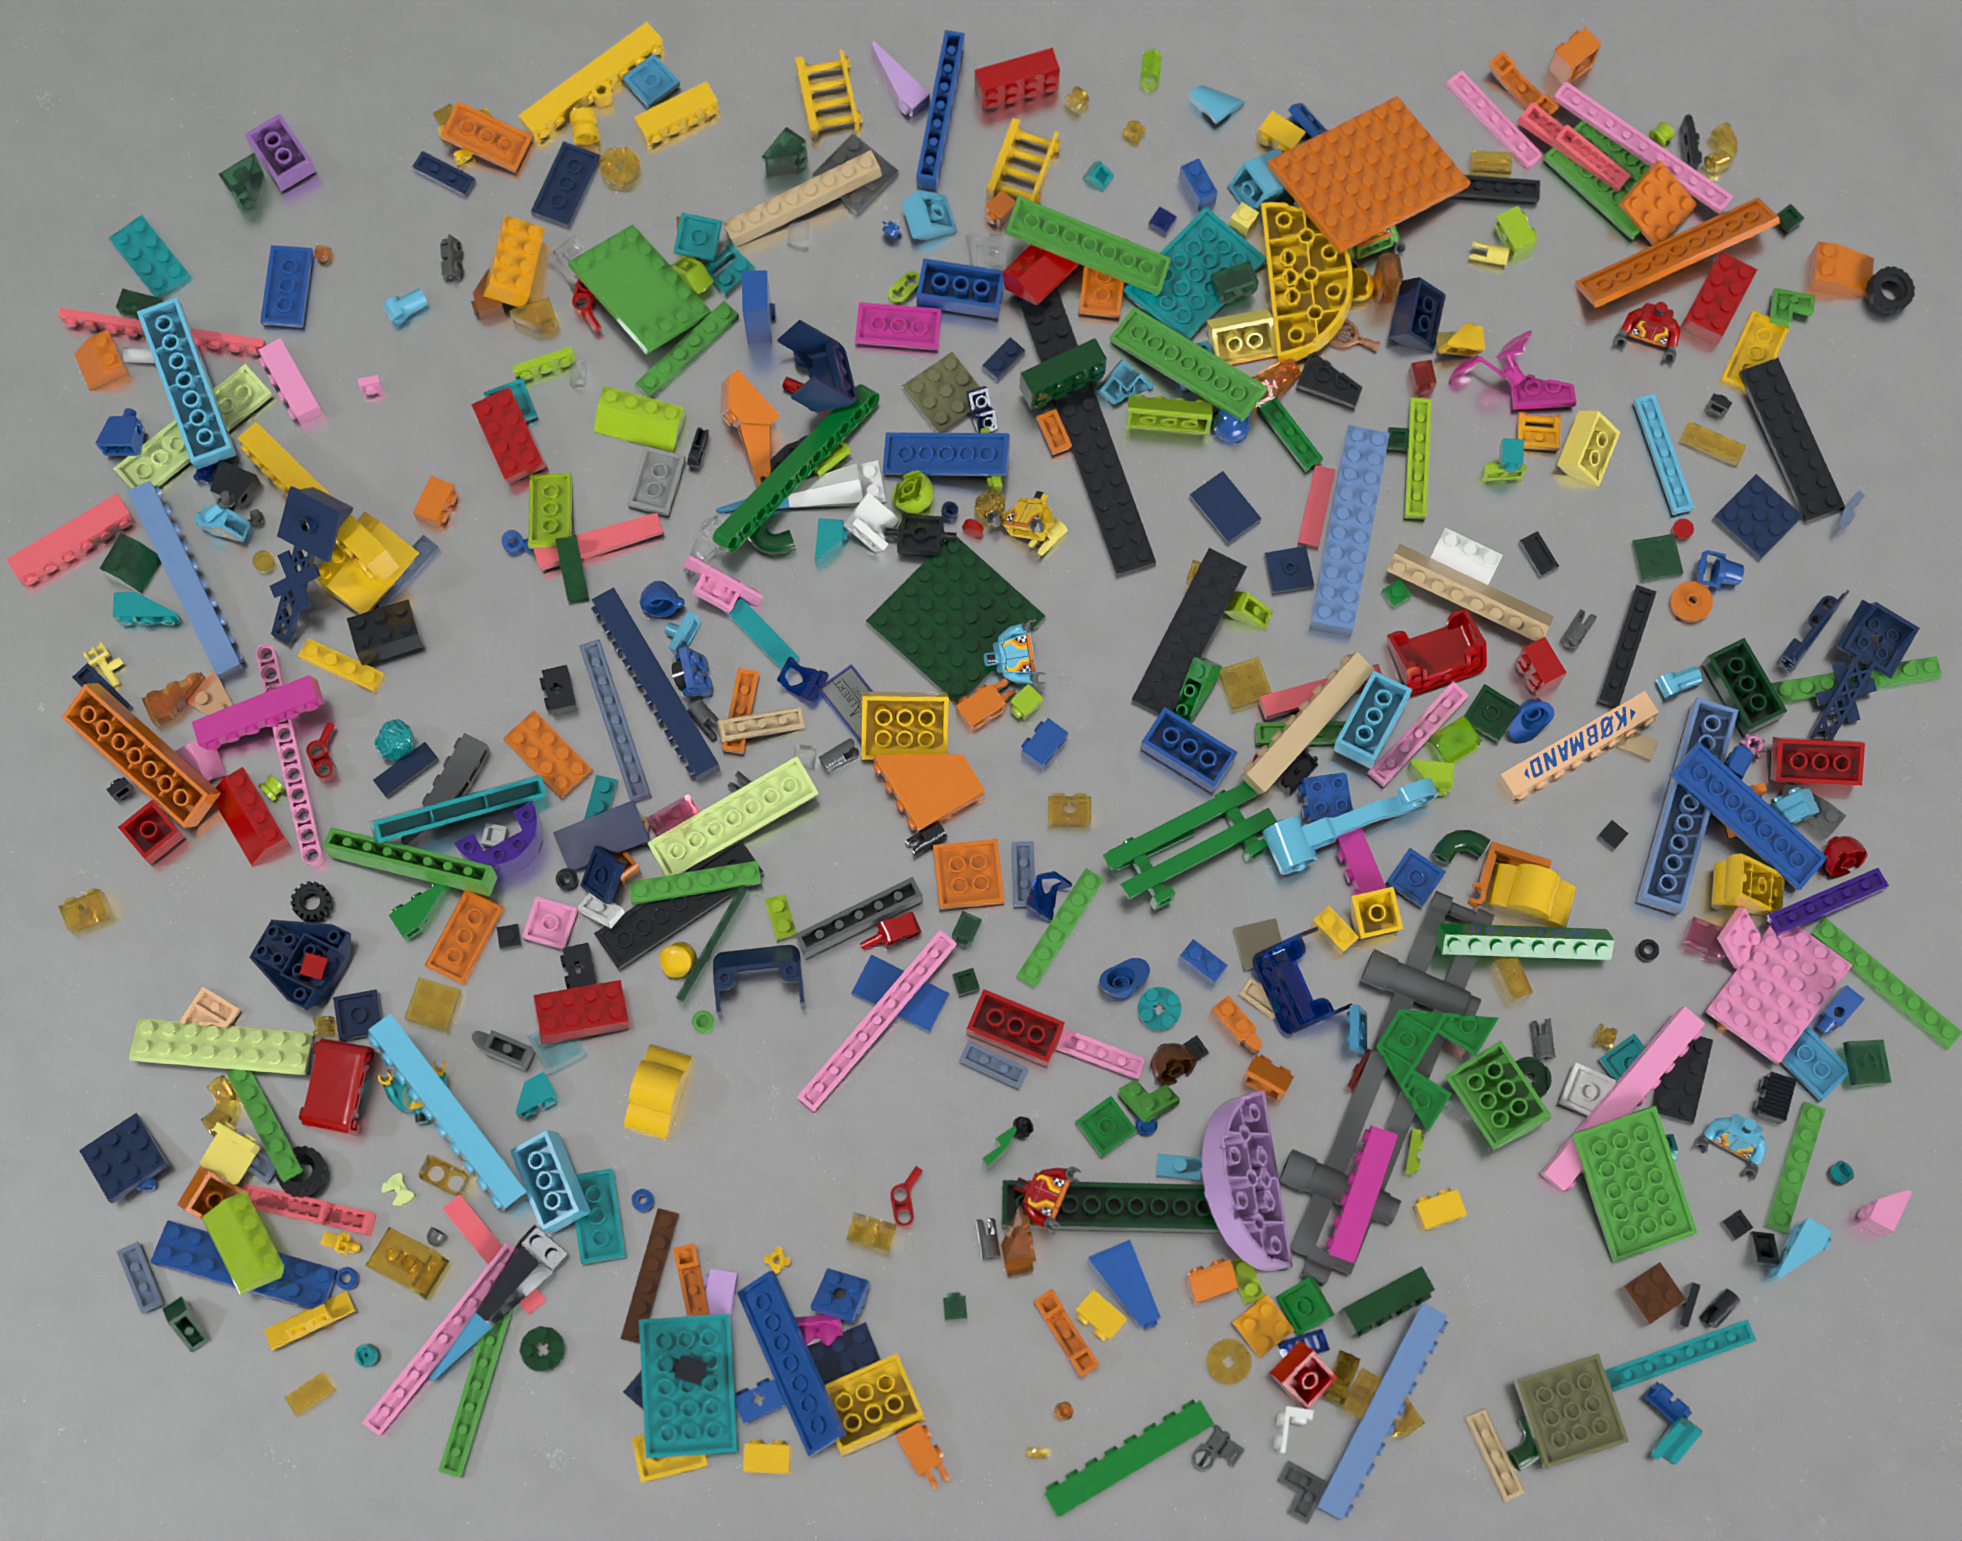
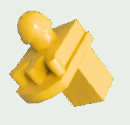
(341, 1243)

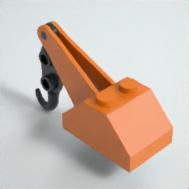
(752, 416)

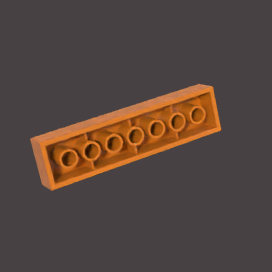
(141, 755)

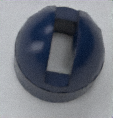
(951, 508)

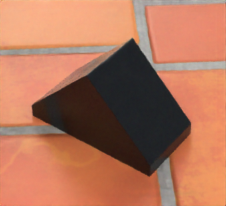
(1763, 1250)

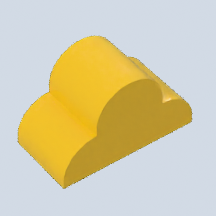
(1746, 884)
(1530, 894)
(657, 1091)

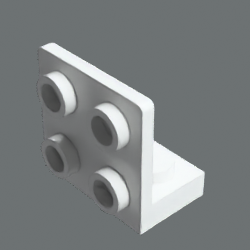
(869, 522)
(1298, 1417)

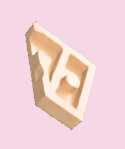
(210, 696)
(210, 1010)

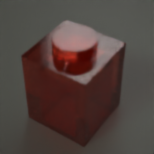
(1422, 377)

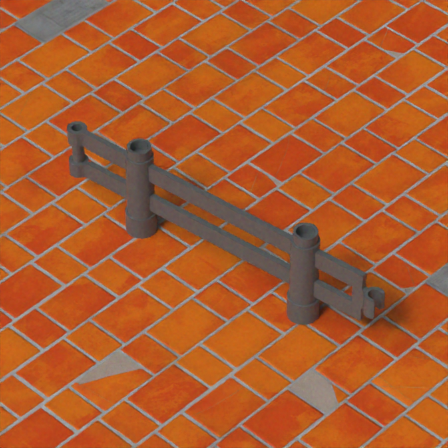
(1409, 984)

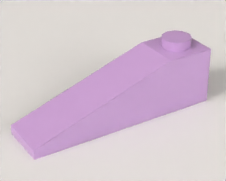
(906, 90)
(720, 1291)

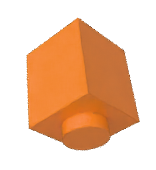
(999, 209)

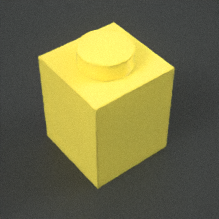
(1244, 220)

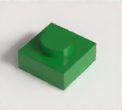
(1396, 593)

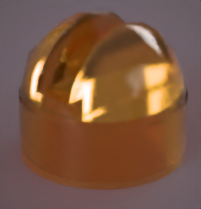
(322, 253)
(1063, 1411)

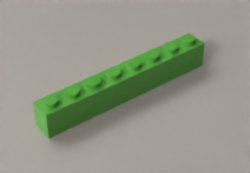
(410, 861)

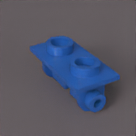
(1660, 1396)

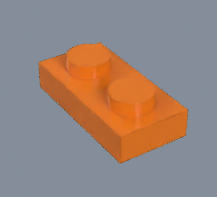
(1054, 432)

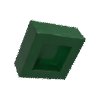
(1789, 218)
(1398, 438)
(965, 981)

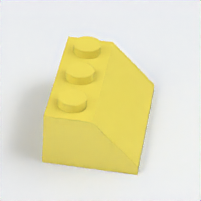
(1243, 336)
(1589, 447)

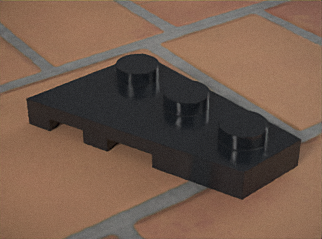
(1326, 381)

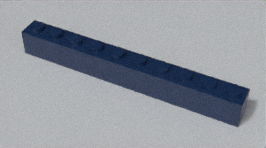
(655, 684)

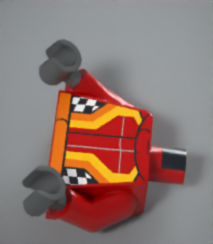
(1653, 325)
(1046, 1194)

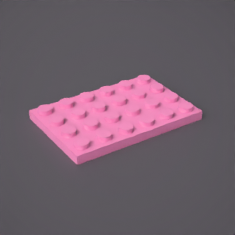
(1778, 991)

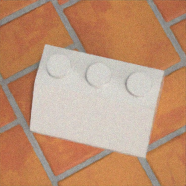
(1466, 556)

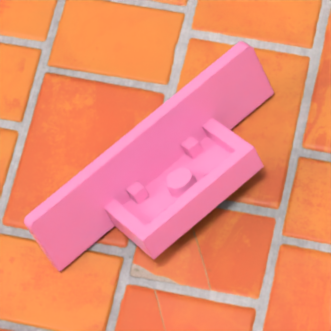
(719, 588)

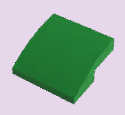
(1003, 1144)

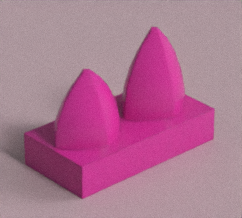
(820, 1326)

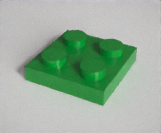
(1106, 1126)
(1305, 1305)

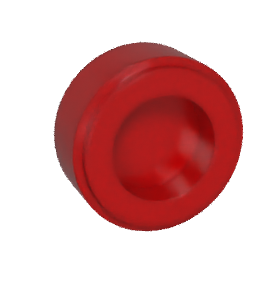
(973, 528)
(1683, 529)

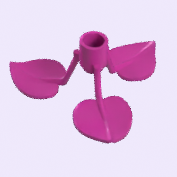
(1511, 369)

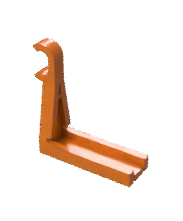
(1505, 855)

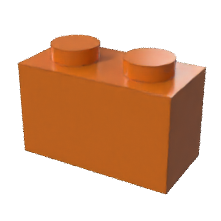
(435, 502)

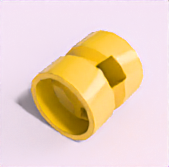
(584, 127)

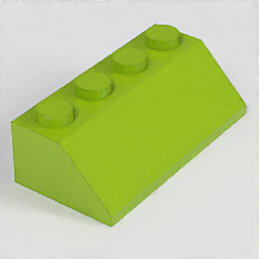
(1169, 414)
(639, 419)
(243, 1243)

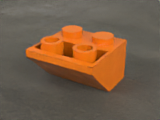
(1211, 1281)

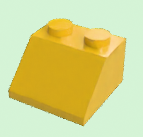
(1375, 913)

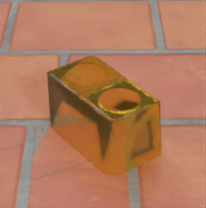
(434, 1161)

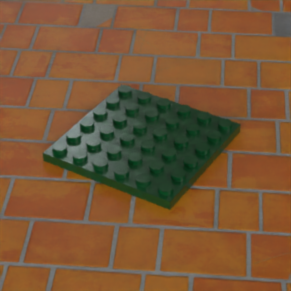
(951, 617)

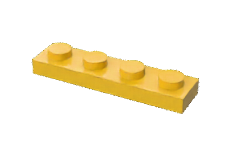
(341, 665)

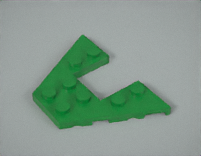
(1407, 1042)

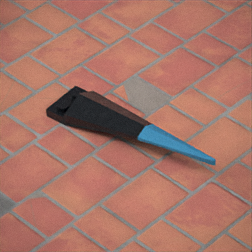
(524, 1271)

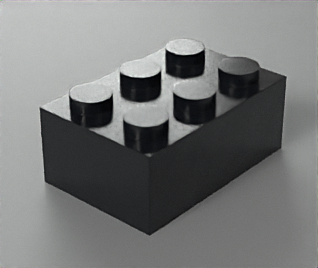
(385, 632)

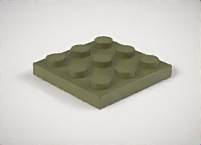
(941, 392)

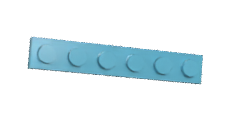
(1663, 454)

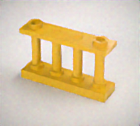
(812, 106)
(1008, 150)

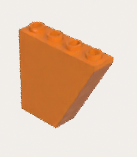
(928, 785)

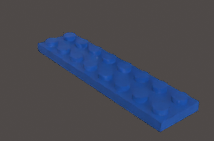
(1748, 816)
(195, 1254)
(791, 1363)

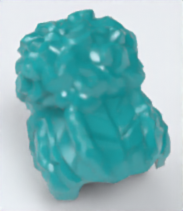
(394, 740)

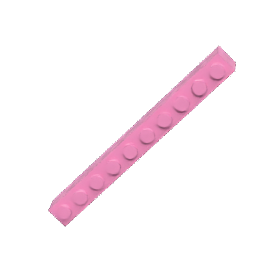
(1629, 1090)

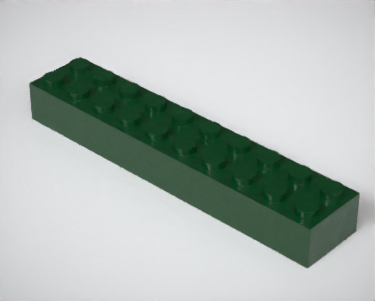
(1123, 1207)

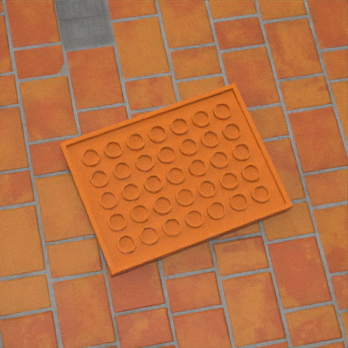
(1368, 174)

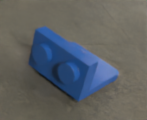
(1325, 796)

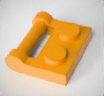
(1539, 437)

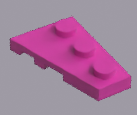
(1539, 393)

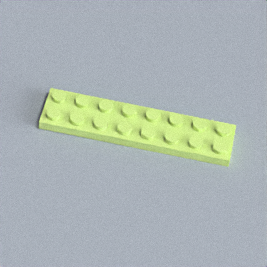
(166, 451)
(733, 817)
(221, 1047)

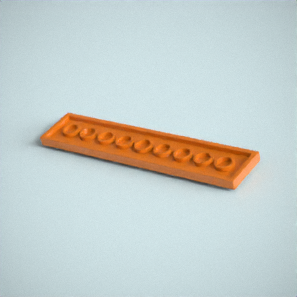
(1677, 252)

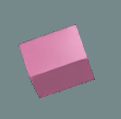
(203, 761)

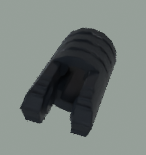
(929, 836)
(1720, 1308)

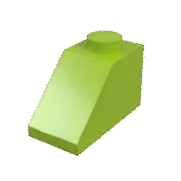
(693, 274)
(1249, 610)
(1440, 773)

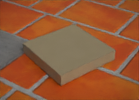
(1255, 938)

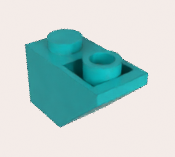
(535, 1093)

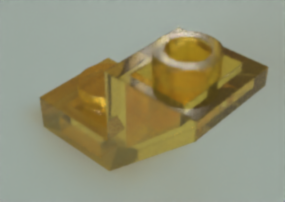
(1345, 1369)

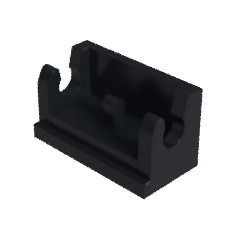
(1296, 771)

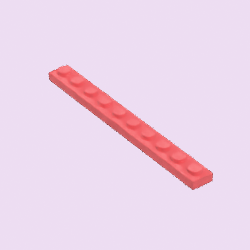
(133, 327)

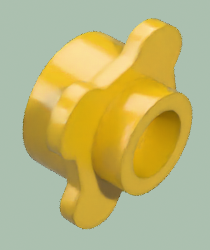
(783, 1260)

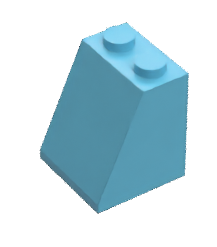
(1256, 183)

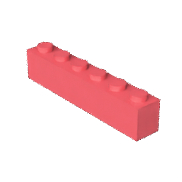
(70, 539)

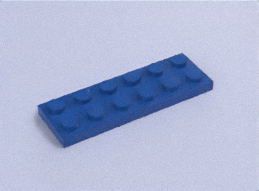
(947, 454)

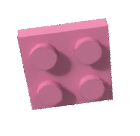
(550, 923)
(1739, 937)

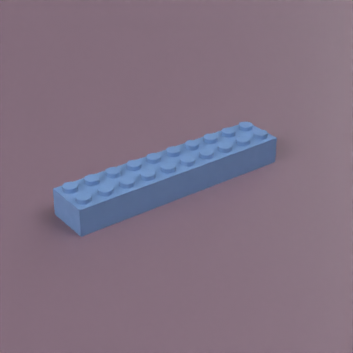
(1349, 531)
(1682, 816)

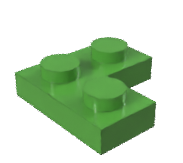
(1786, 303)
(1148, 1105)

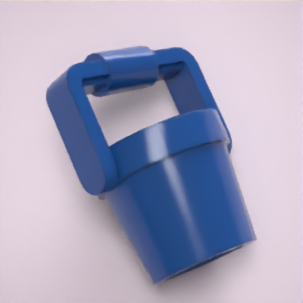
(1722, 571)

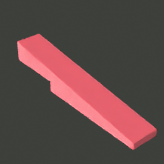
(1573, 146)
(605, 539)
(1289, 700)
(311, 1210)
(483, 1241)

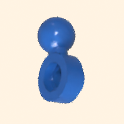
(520, 542)

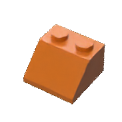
(100, 360)
(1268, 1077)
(206, 1192)

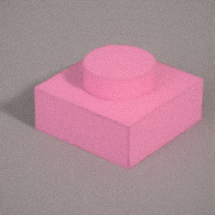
(370, 385)

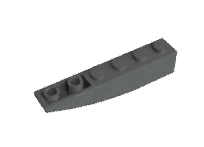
(454, 779)

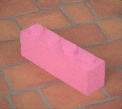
(290, 381)

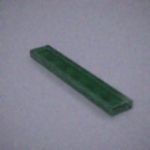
(712, 945)

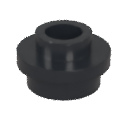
(560, 878)
(1652, 945)
(1024, 1126)

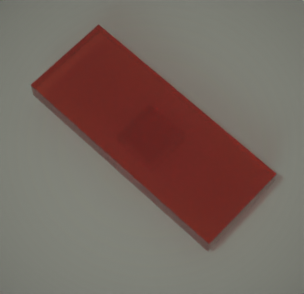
(1357, 1072)

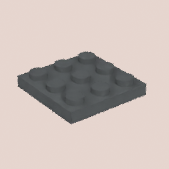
(862, 196)

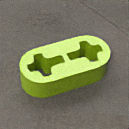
(901, 285)

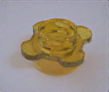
(1134, 125)

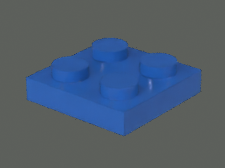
(1415, 877)

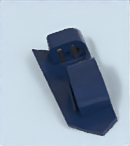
(1796, 650)

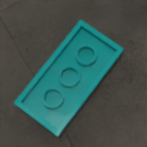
(149, 257)
(601, 1230)

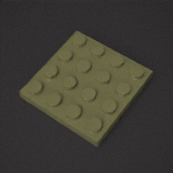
(1571, 1411)

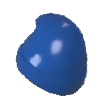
(1228, 427)
(660, 599)

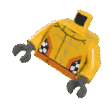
(1027, 518)

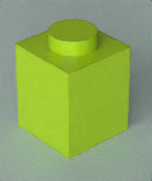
(1026, 702)

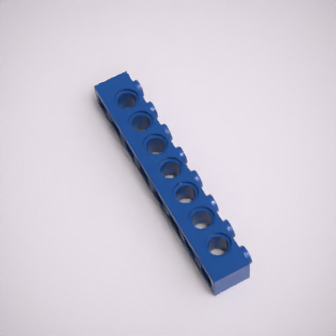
(940, 110)

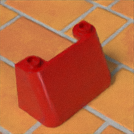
(1440, 655)
(336, 1086)

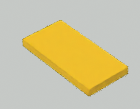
(1757, 344)

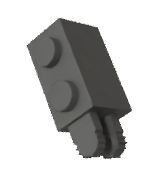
(504, 1048)

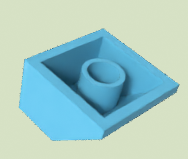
(928, 215)

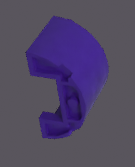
(512, 853)

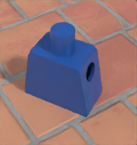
(121, 435)
(1846, 1002)

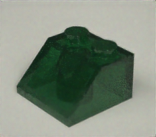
(785, 154)
(243, 181)
(130, 563)

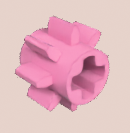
(1754, 741)

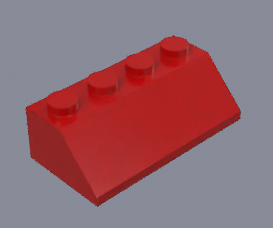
(1036, 273)
(249, 817)

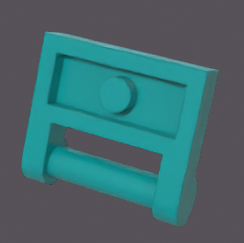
(731, 275)

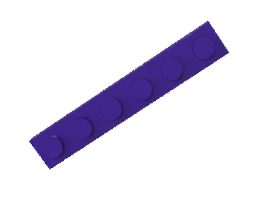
(1827, 901)

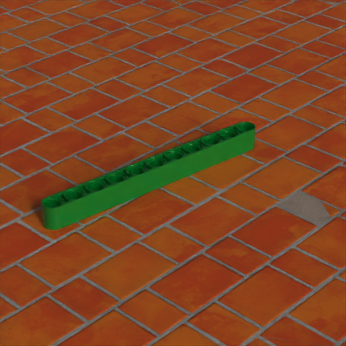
(794, 470)

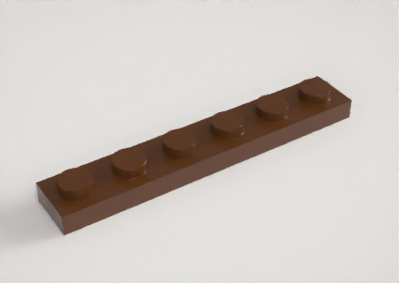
(650, 1273)

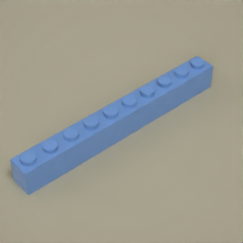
(185, 579)
(1382, 1410)

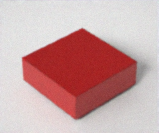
(313, 966)

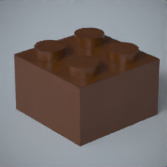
(1652, 1294)

